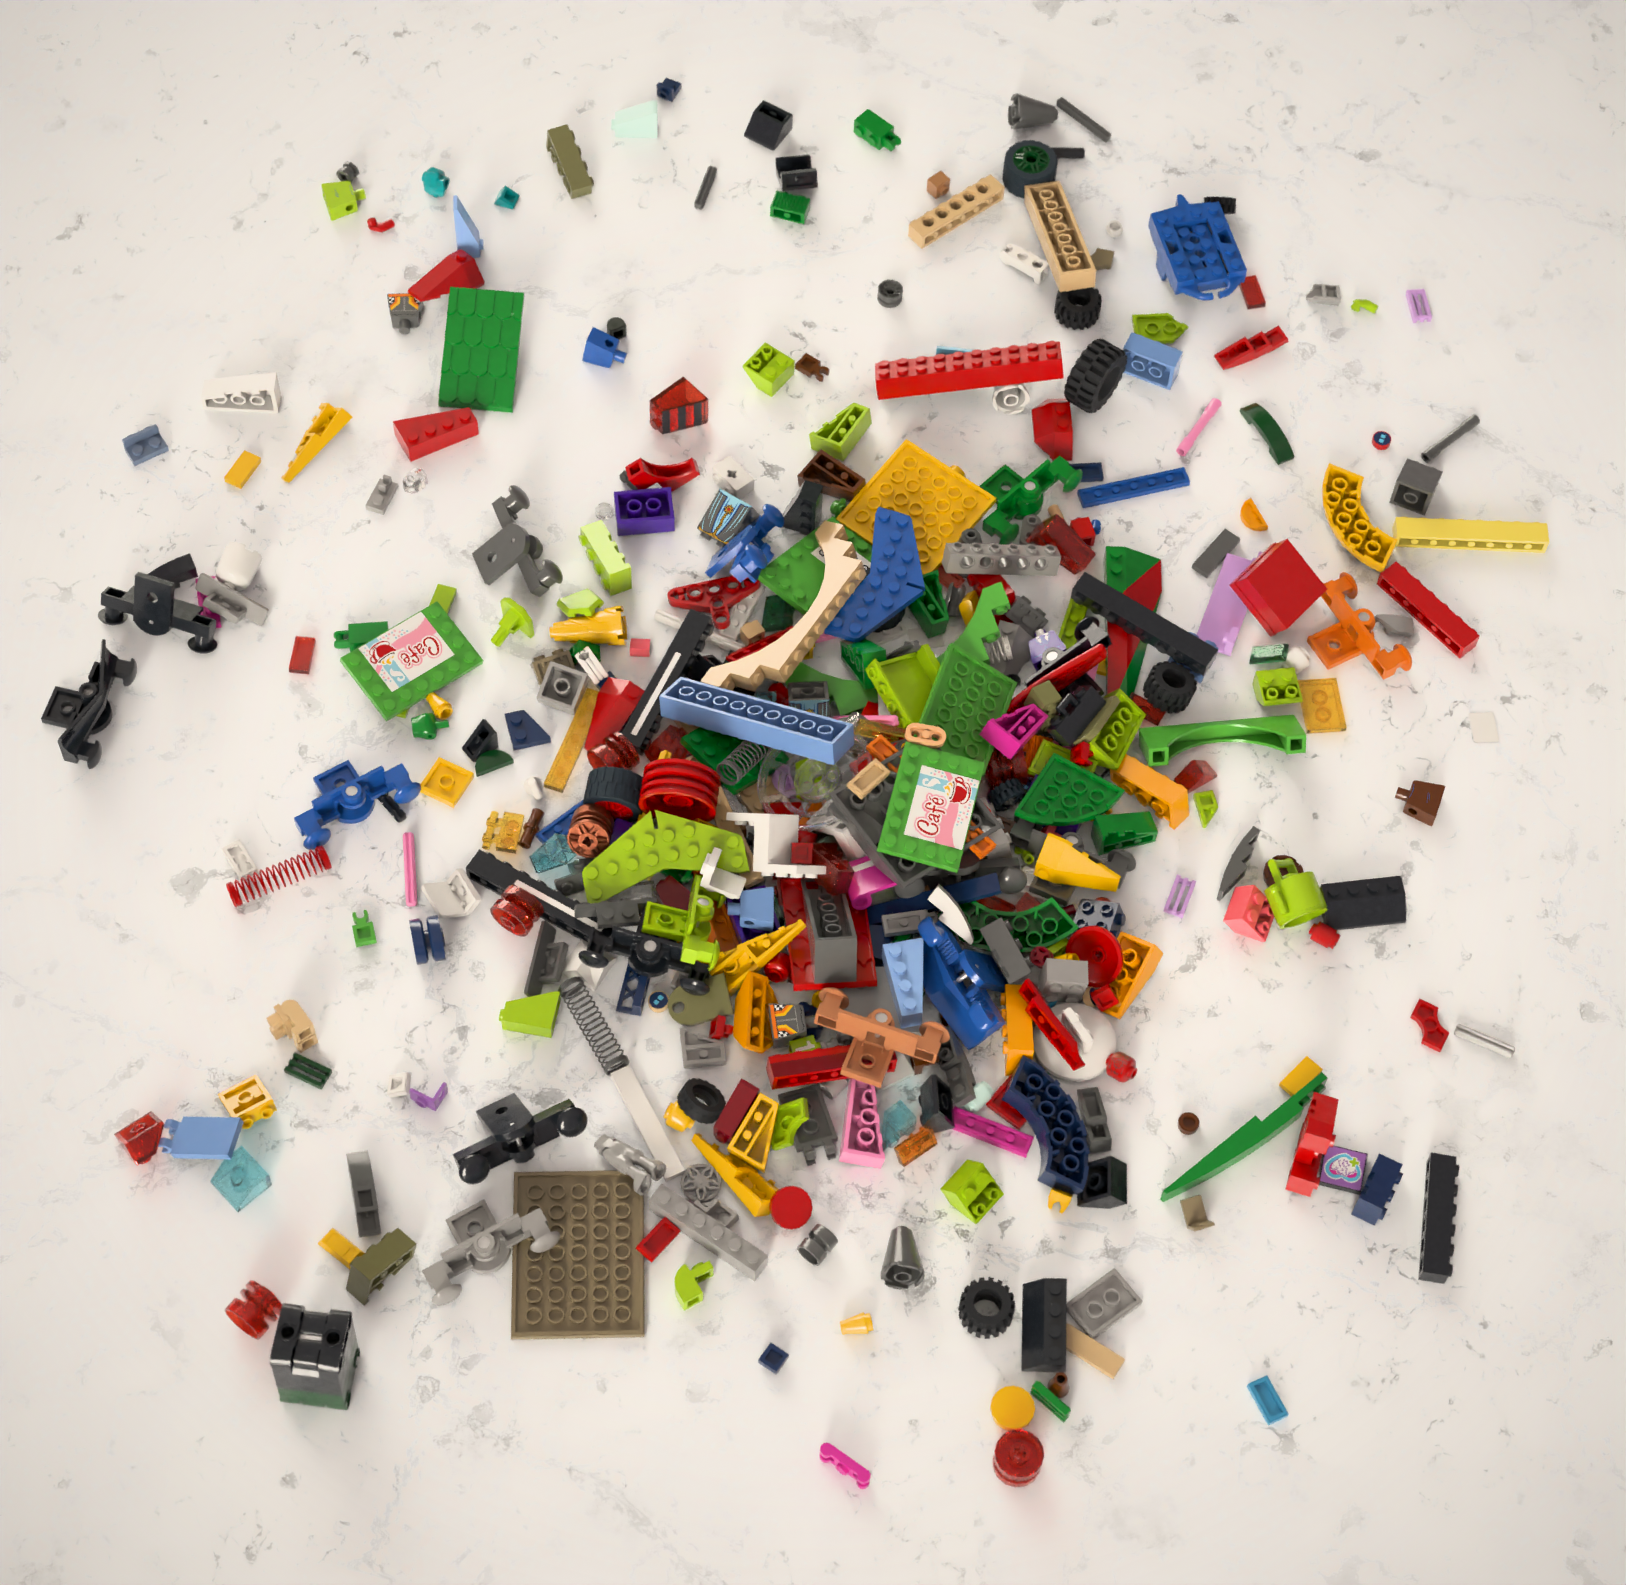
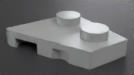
(700, 1050)

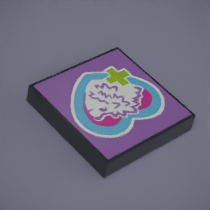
(1343, 1169)

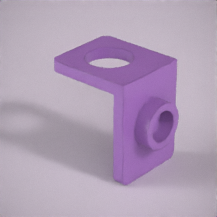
(426, 1101)

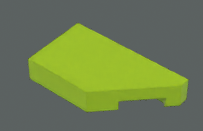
(1206, 806)

